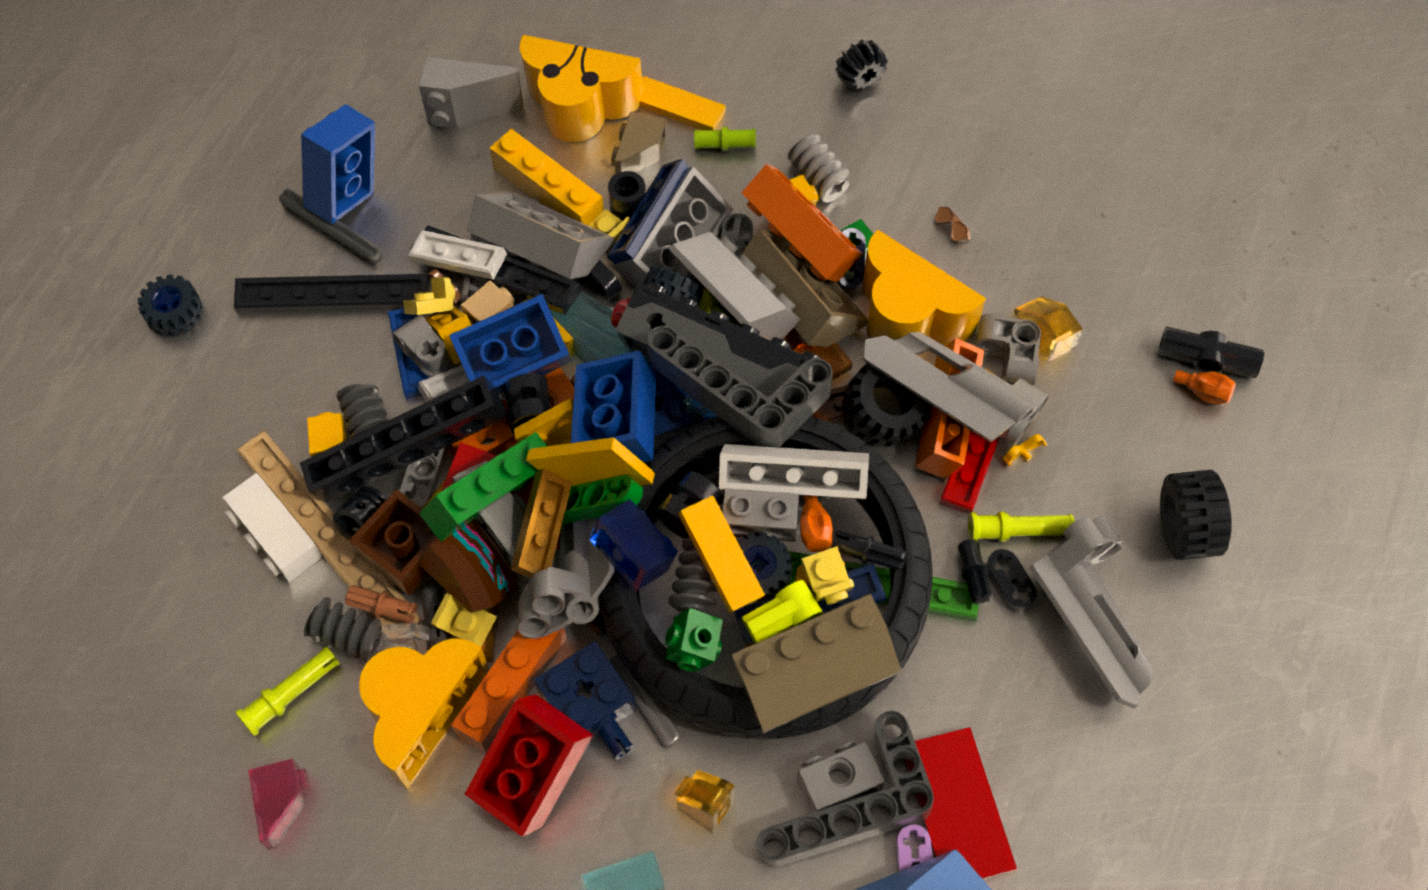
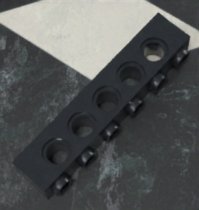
(404, 439)

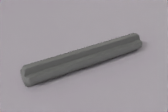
(337, 230)

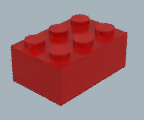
(528, 764)

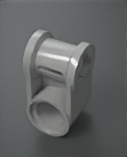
(422, 346)

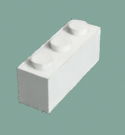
(271, 528)

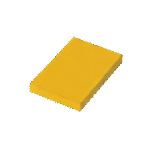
(590, 461)

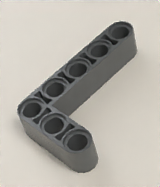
(736, 392)
(859, 809)

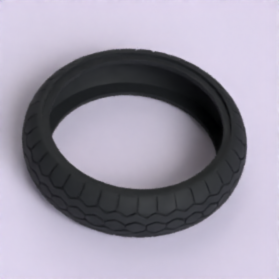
(724, 706)

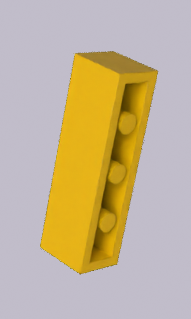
(544, 178)

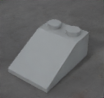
(468, 92)

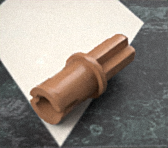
(380, 604)

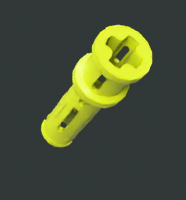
(1005, 526)
(273, 701)

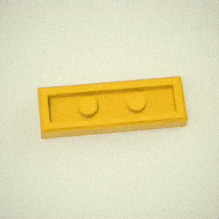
(681, 105)
(721, 554)

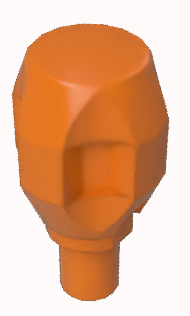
(1208, 386)
(815, 525)

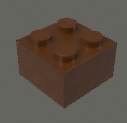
(395, 542)

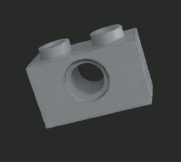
(855, 762)

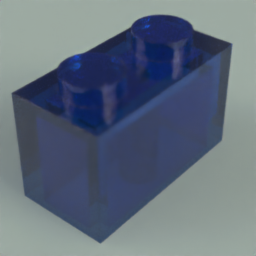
(633, 544)

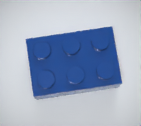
(338, 163)
(512, 344)
(616, 401)

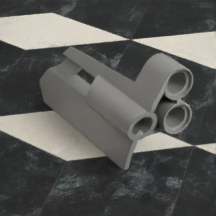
(970, 397)
(568, 592)
(1089, 609)

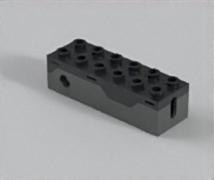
(740, 349)

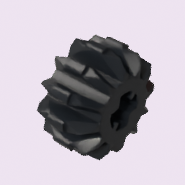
(861, 65)

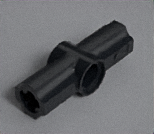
(1211, 352)

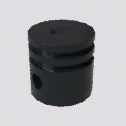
(625, 193)
(357, 510)

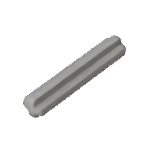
(648, 706)

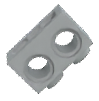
(761, 511)

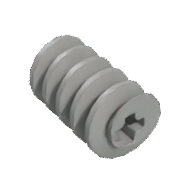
(819, 167)

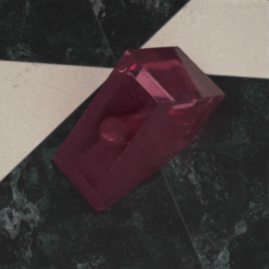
(277, 798)

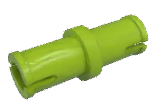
(725, 138)

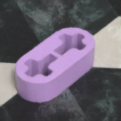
(903, 852)

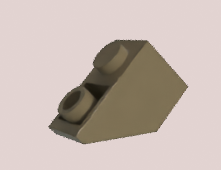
(640, 142)

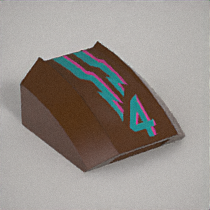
(470, 568)

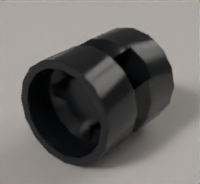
(526, 398)
(689, 491)

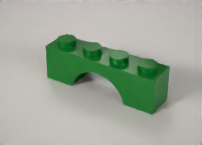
(480, 489)

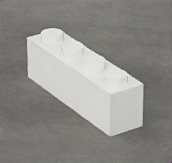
(794, 471)

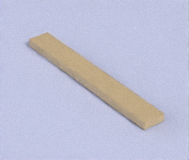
(314, 517)

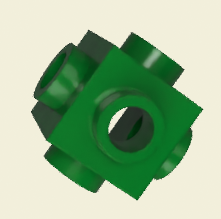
(693, 640)

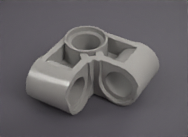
(1001, 336)

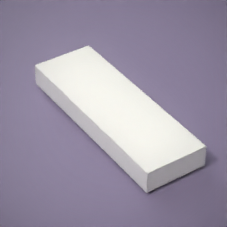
(457, 254)

